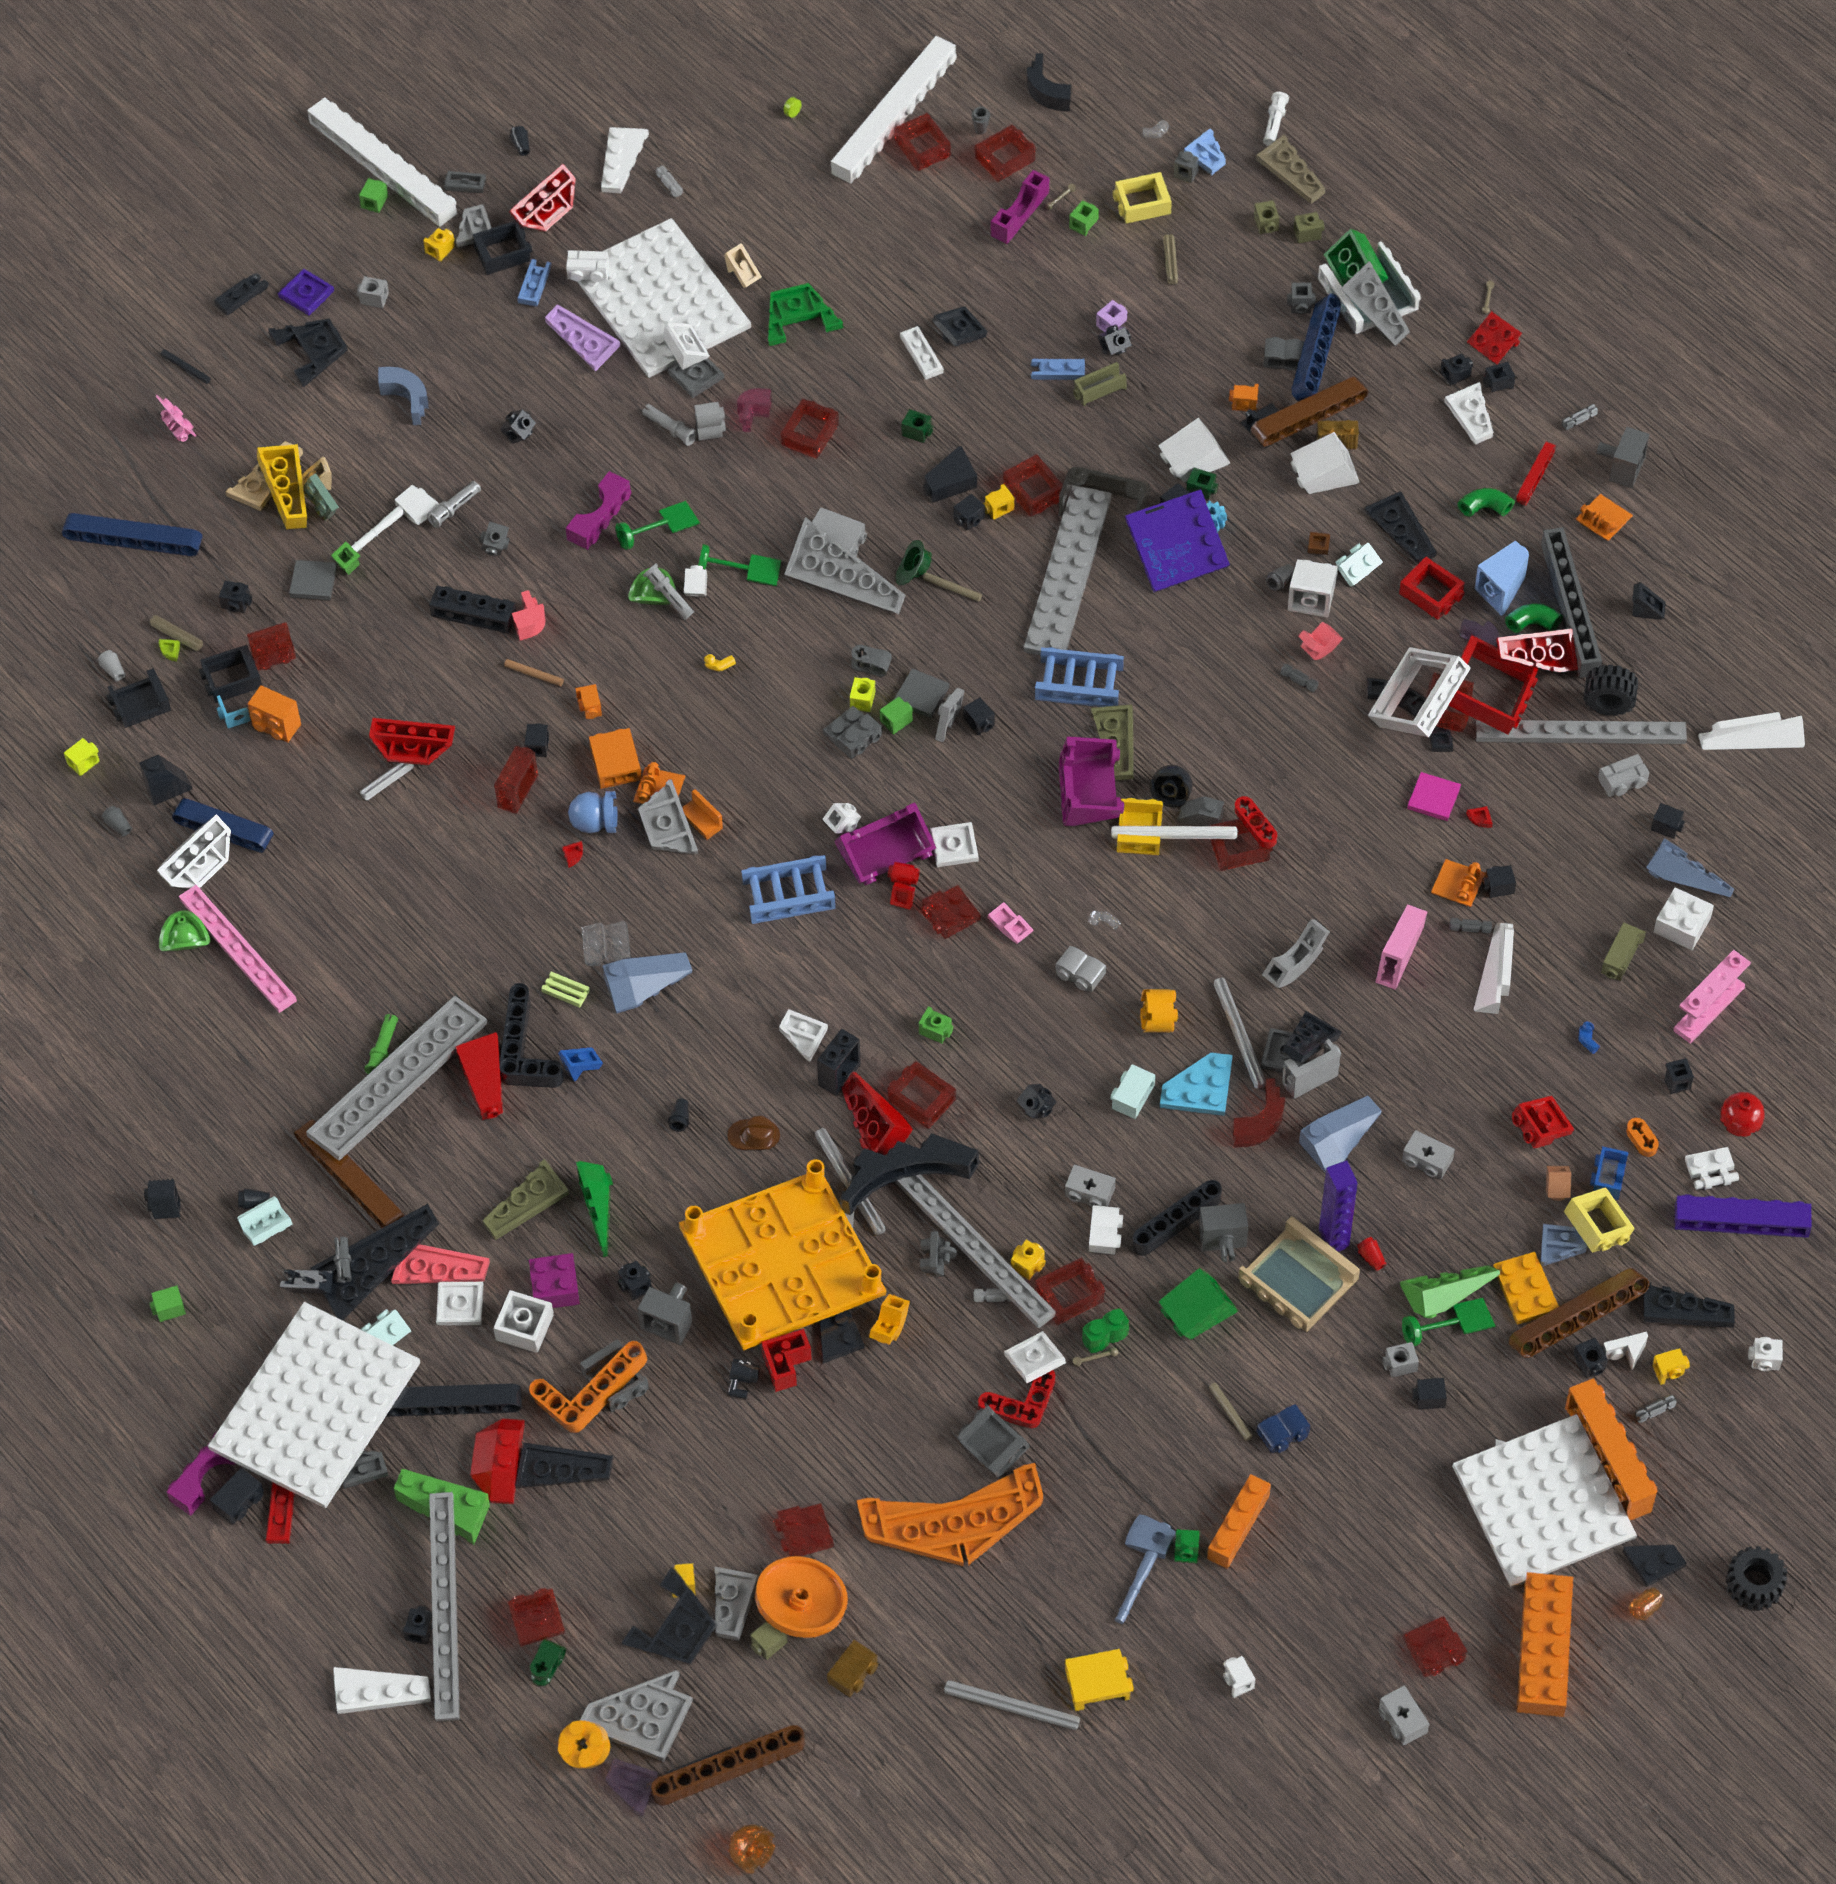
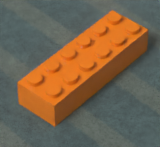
(1612, 1448)
(1545, 1644)

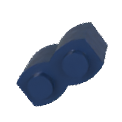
(1283, 1429)

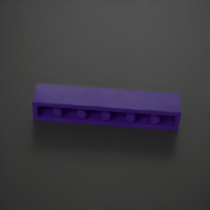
(1338, 1205)
(1743, 1216)

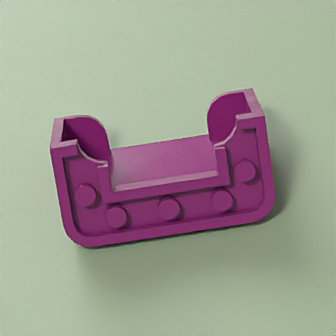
(1088, 781)
(890, 839)

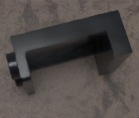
(139, 700)

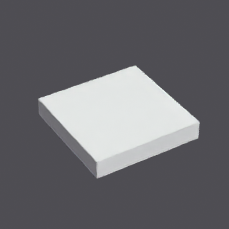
(954, 844)
(459, 1303)
(1034, 1357)

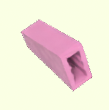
(1400, 946)

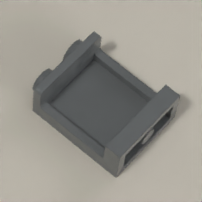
(594, 1364)
(992, 1441)

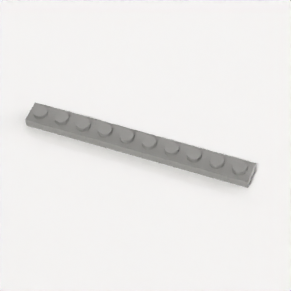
(1587, 732)
(977, 1249)
(444, 1607)

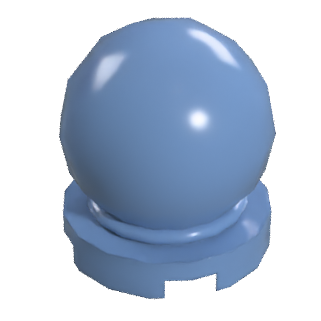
(592, 812)

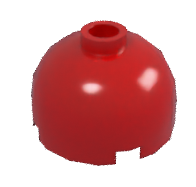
(1742, 1114)

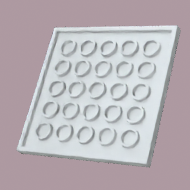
(1544, 1500)

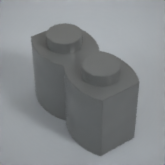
(1282, 353)

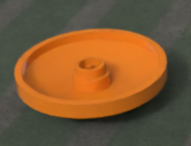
(801, 1597)

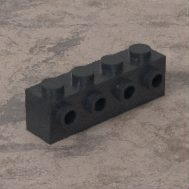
(472, 609)

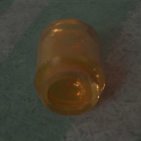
(1646, 1604)

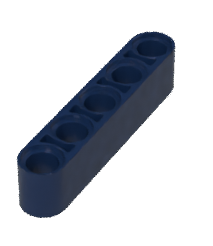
(243, 831)

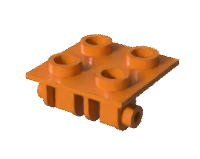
(1603, 517)
(654, 780)
(1458, 882)

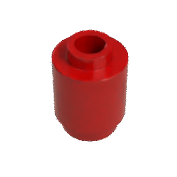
(903, 873)

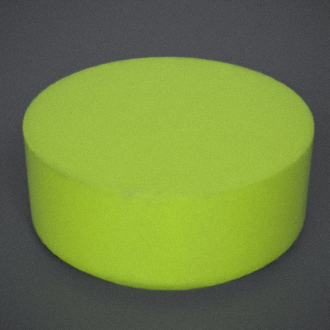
(792, 107)

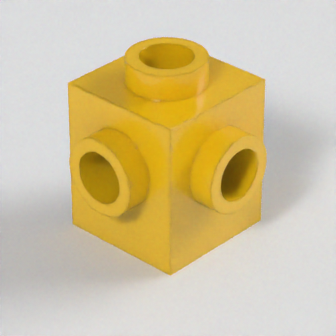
(1028, 1259)

